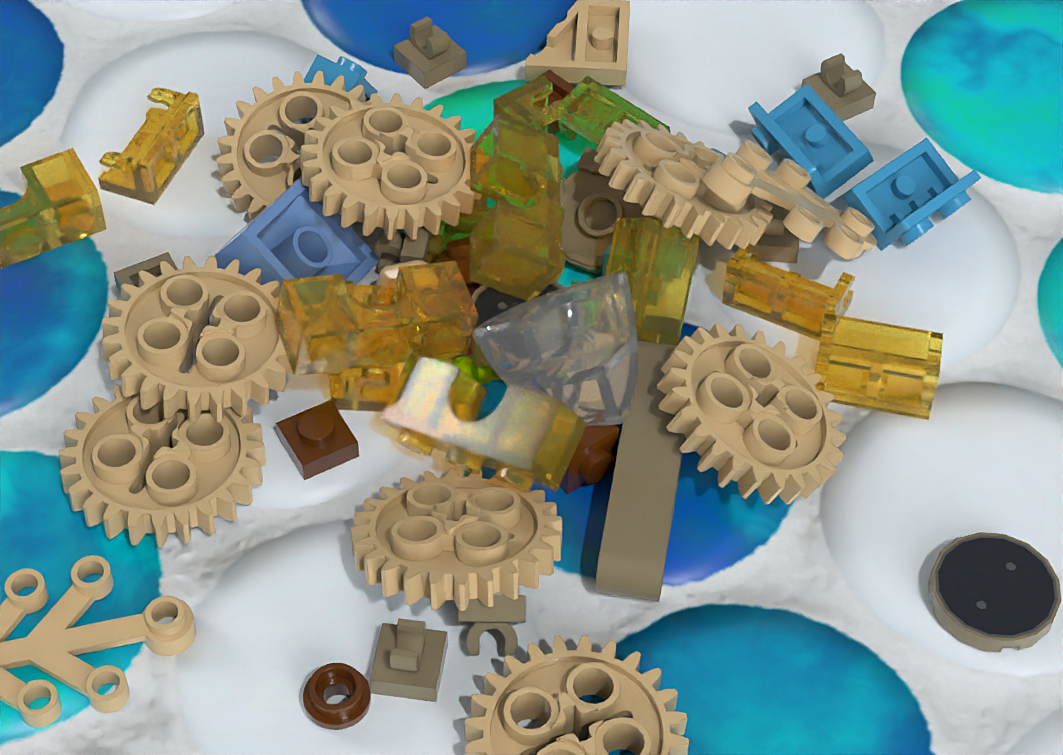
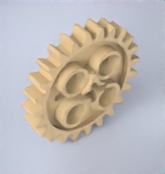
(253, 138)
(389, 166)
(667, 182)
(163, 319)
(751, 413)
(159, 471)
(456, 539)
(550, 690)

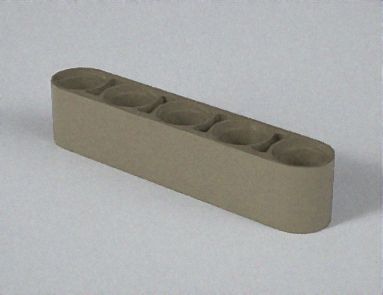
(641, 489)

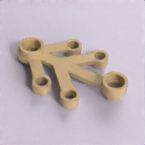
(734, 179)
(55, 643)

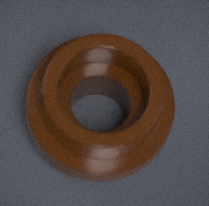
(336, 680)

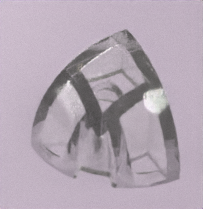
(571, 347)

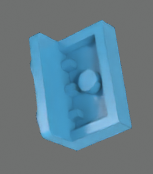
(812, 137)
(909, 192)

